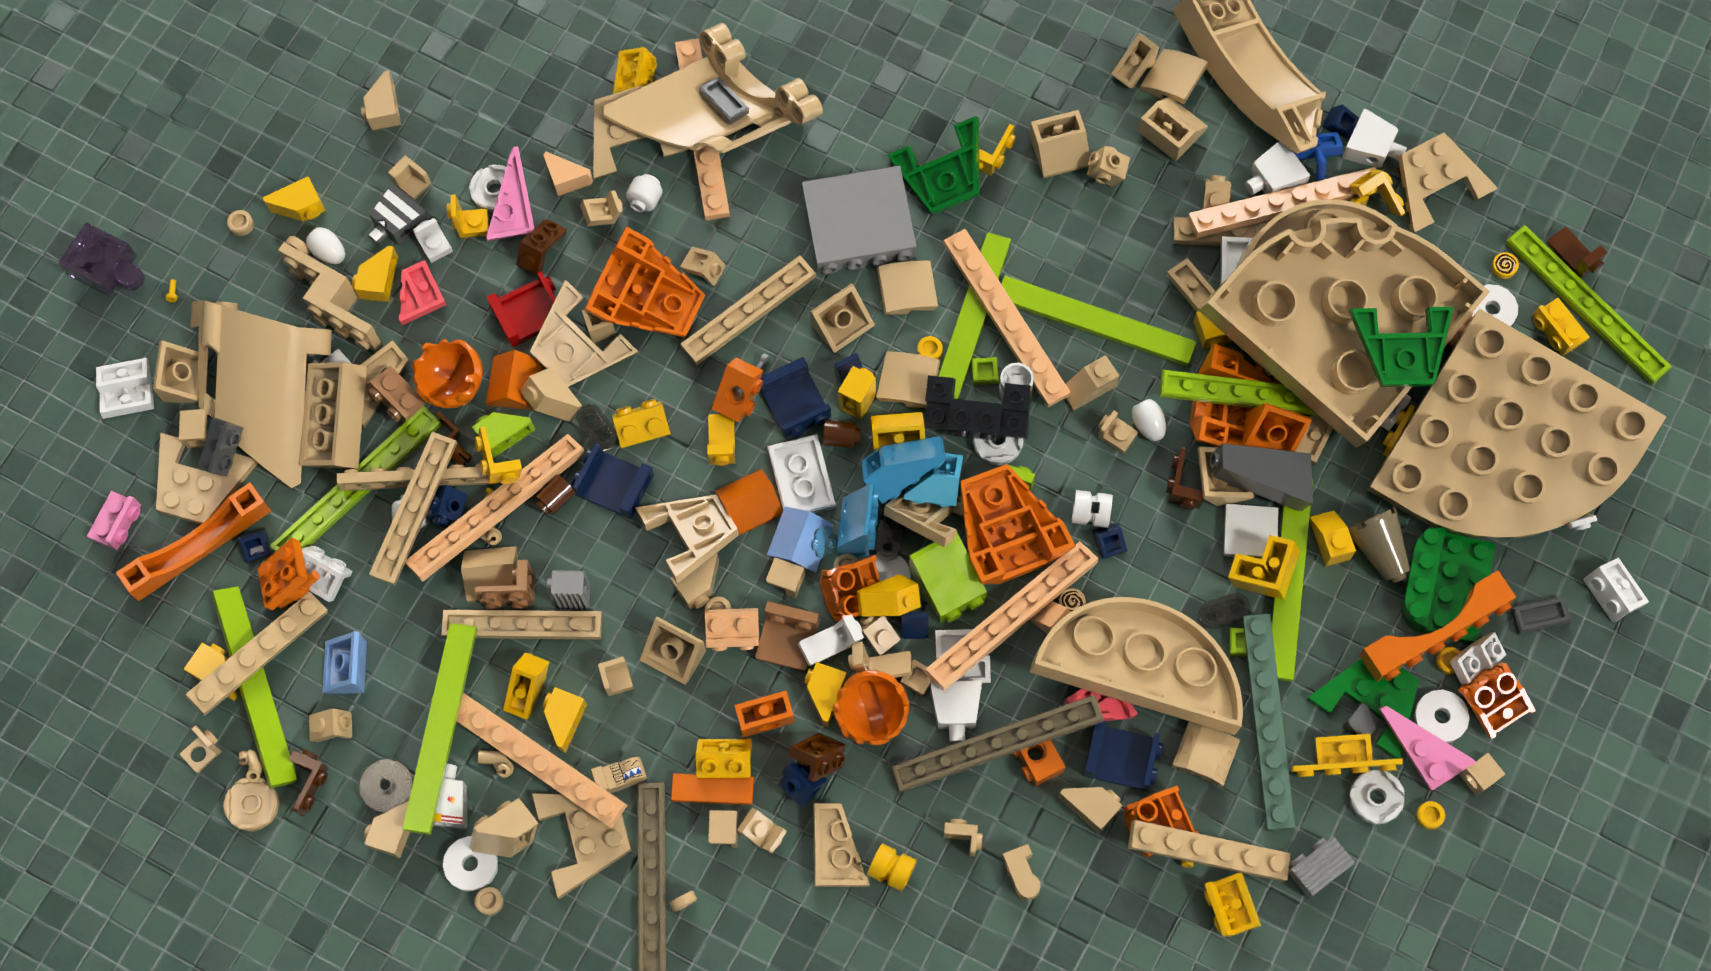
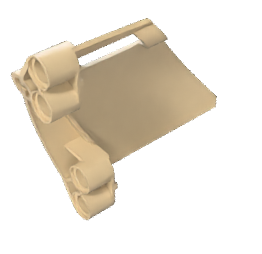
(679, 116)
(258, 380)

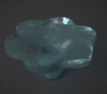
(824, 542)

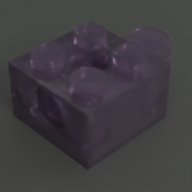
(101, 261)

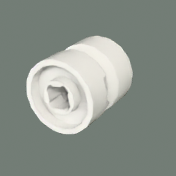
(1015, 374)
(1082, 508)

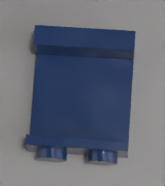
(794, 398)
(612, 482)
(1122, 757)

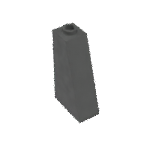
(1266, 472)

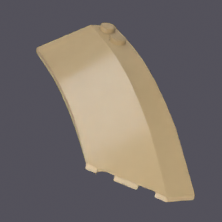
(1253, 69)

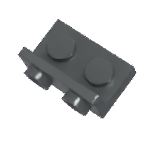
(220, 447)

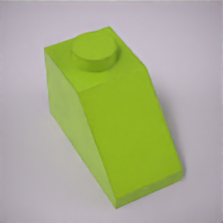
(504, 430)

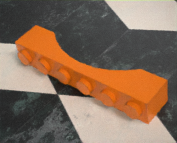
(157, 568)
(1392, 653)

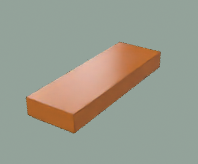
(732, 791)

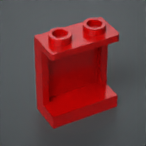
(524, 309)

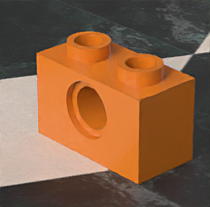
(728, 399)
(764, 713)
(1044, 769)

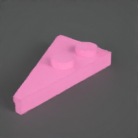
(512, 210)
(1430, 755)

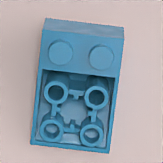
(901, 465)
(858, 522)

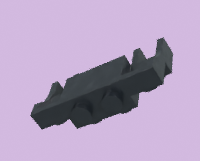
(977, 417)

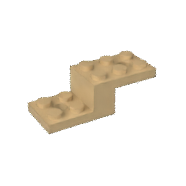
(330, 298)

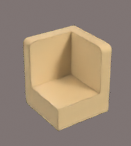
(409, 177)
(598, 328)
(193, 428)
(786, 576)
(615, 676)
(723, 827)

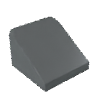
(1362, 721)

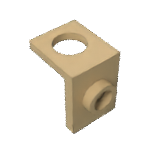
(205, 740)
(1482, 774)

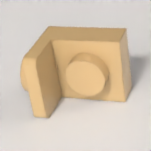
(703, 264)
(1116, 432)
(761, 831)

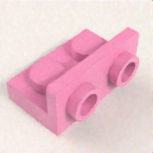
(114, 520)

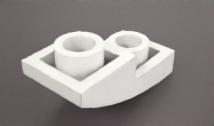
(1476, 657)

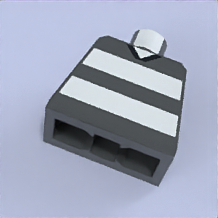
(395, 216)

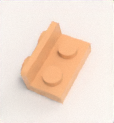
(732, 628)

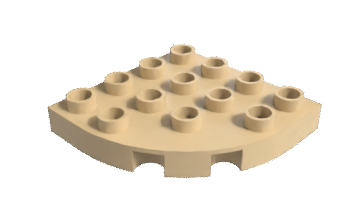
(1294, 304)
(1513, 439)

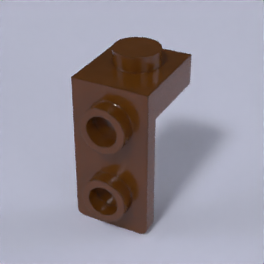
(537, 243)
(1576, 254)
(1186, 497)
(317, 778)

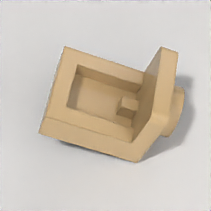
(1216, 191)
(602, 210)
(878, 633)
(330, 724)
(961, 830)

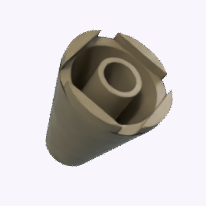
(1383, 544)

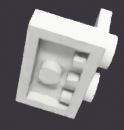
(330, 570)
(1615, 590)

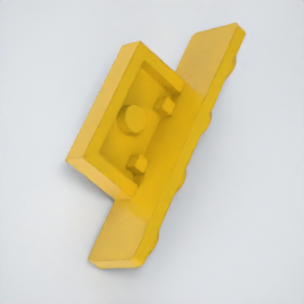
(1344, 752)

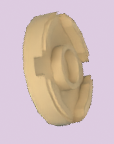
(251, 804)

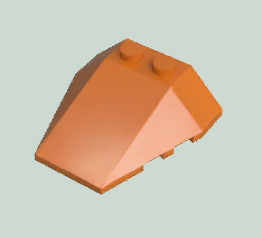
(644, 289)
(1217, 422)
(1009, 527)

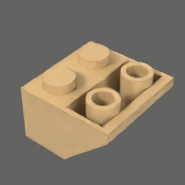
(1171, 127)
(1060, 143)
(505, 831)

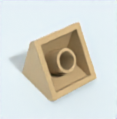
(841, 318)
(176, 374)
(1216, 490)
(488, 568)
(672, 651)

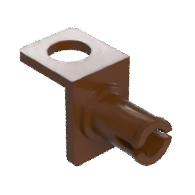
(459, 451)

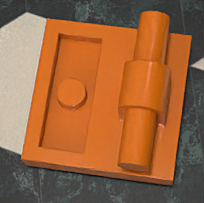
(285, 576)

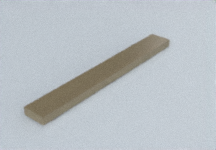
(997, 743)
(651, 877)

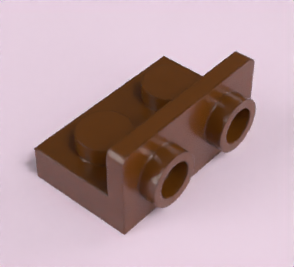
(821, 753)

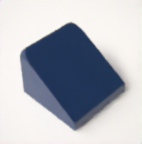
(1341, 120)
(844, 366)
(1110, 540)
(254, 544)
(915, 625)

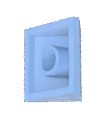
(794, 538)
(345, 664)

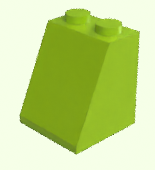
(947, 579)

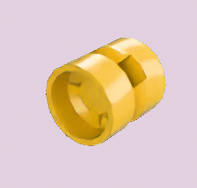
(891, 867)

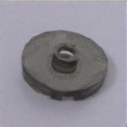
(373, 778)

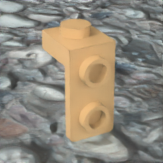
(895, 664)

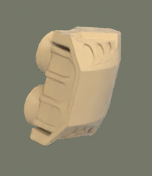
(1206, 753)

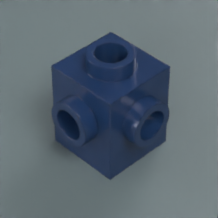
(446, 506)
(797, 785)

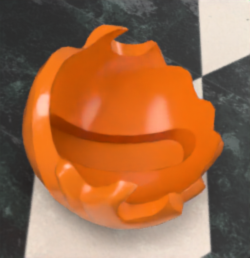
(448, 373)
(871, 707)

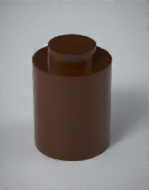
(841, 434)
(554, 496)

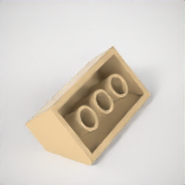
(333, 415)

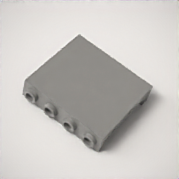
(859, 220)

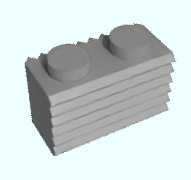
(569, 589)
(1320, 867)

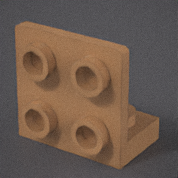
(395, 395)
(518, 596)
(783, 632)

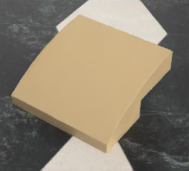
(1174, 75)
(907, 287)
(906, 378)

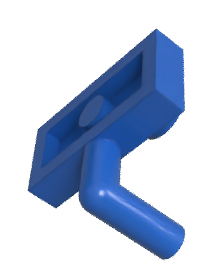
(1327, 146)

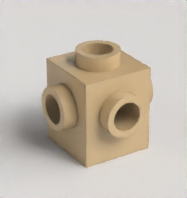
(1108, 166)

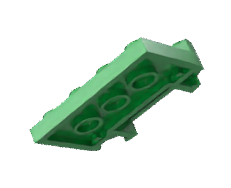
(1440, 579)

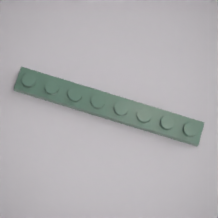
(1268, 722)

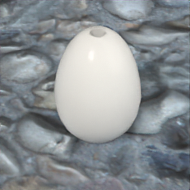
(325, 246)
(1149, 419)

